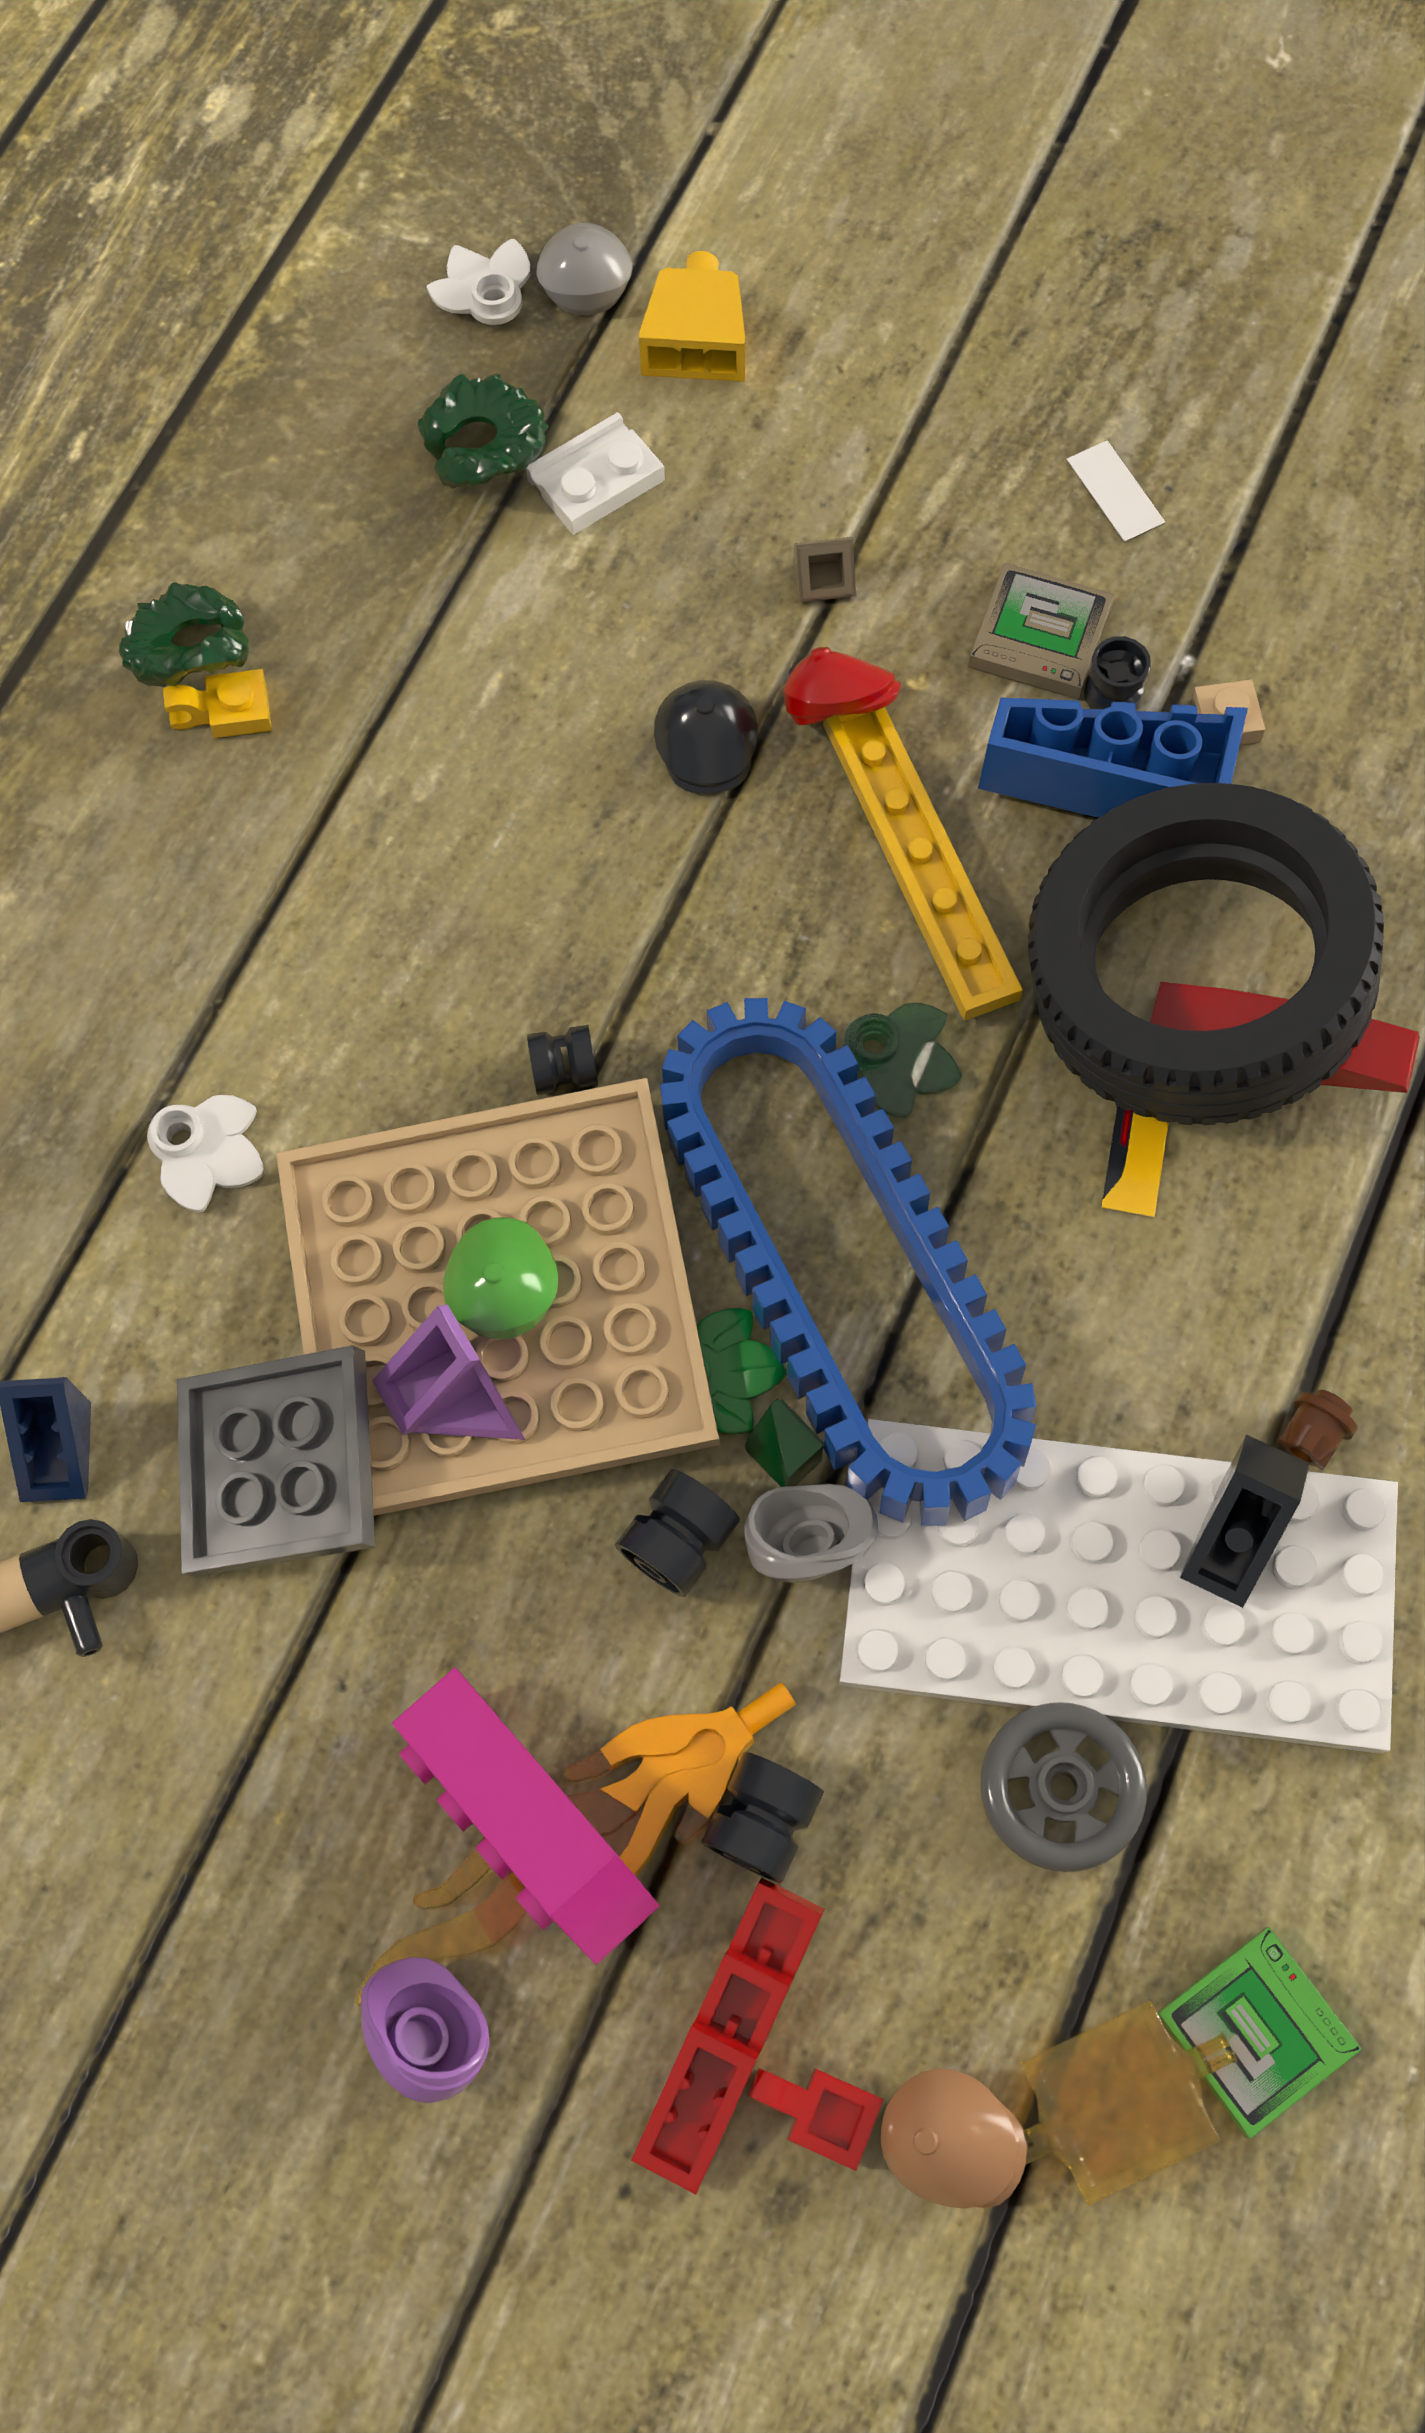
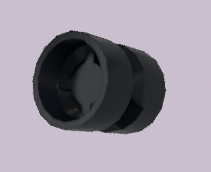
(678, 1532)
(762, 1817)

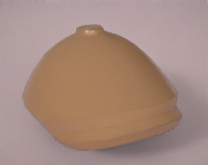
(953, 2141)

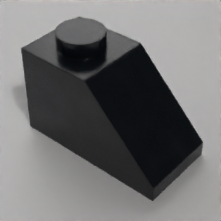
(1245, 1520)

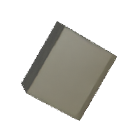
(824, 569)

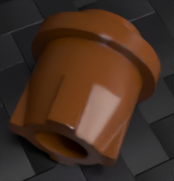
(1318, 1427)

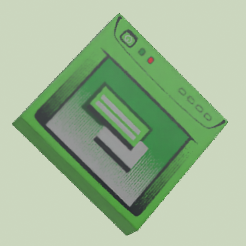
(1274, 2025)

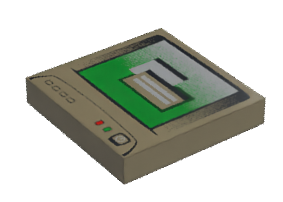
(1041, 630)

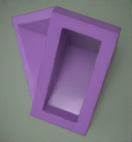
(442, 1386)

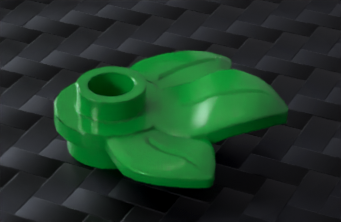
(736, 1367)

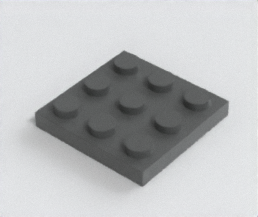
(275, 1462)

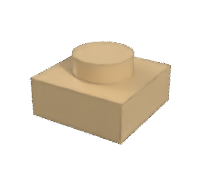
(1216, 697)

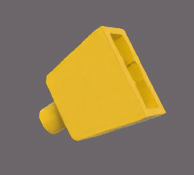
(694, 323)

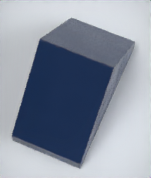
(47, 1437)

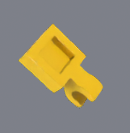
(231, 704)

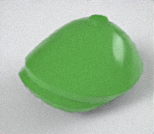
(500, 1279)

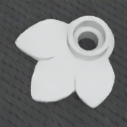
(483, 285)
(211, 1155)

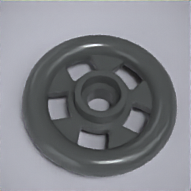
(1024, 1829)

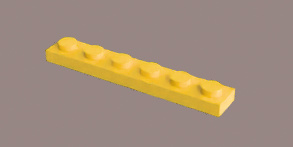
(924, 863)

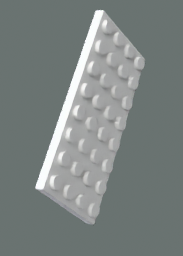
(1082, 1598)

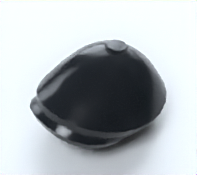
(706, 736)

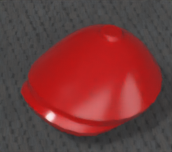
(836, 684)

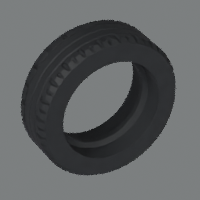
(1187, 837)

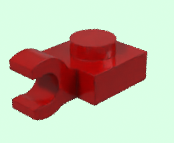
(827, 2115)

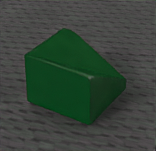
(784, 1445)

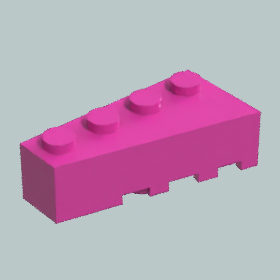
(524, 1818)

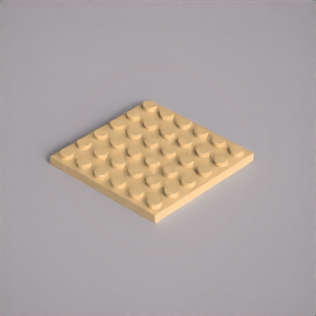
(612, 1363)

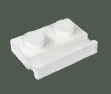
(595, 473)

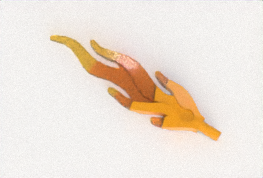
(680, 1761)

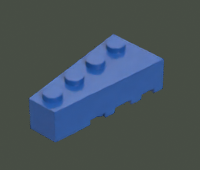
(1105, 756)

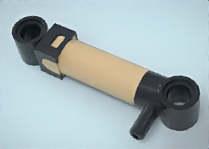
(55, 1579)

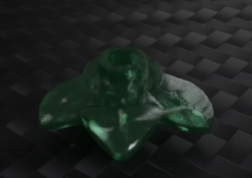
(910, 1057)

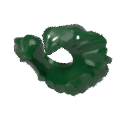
(490, 401)
(149, 633)

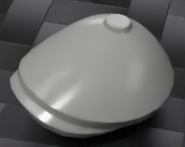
(584, 269)
(808, 1531)

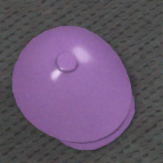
(423, 2029)

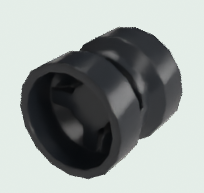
(1117, 673)
(548, 1061)

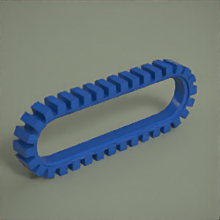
(918, 1230)

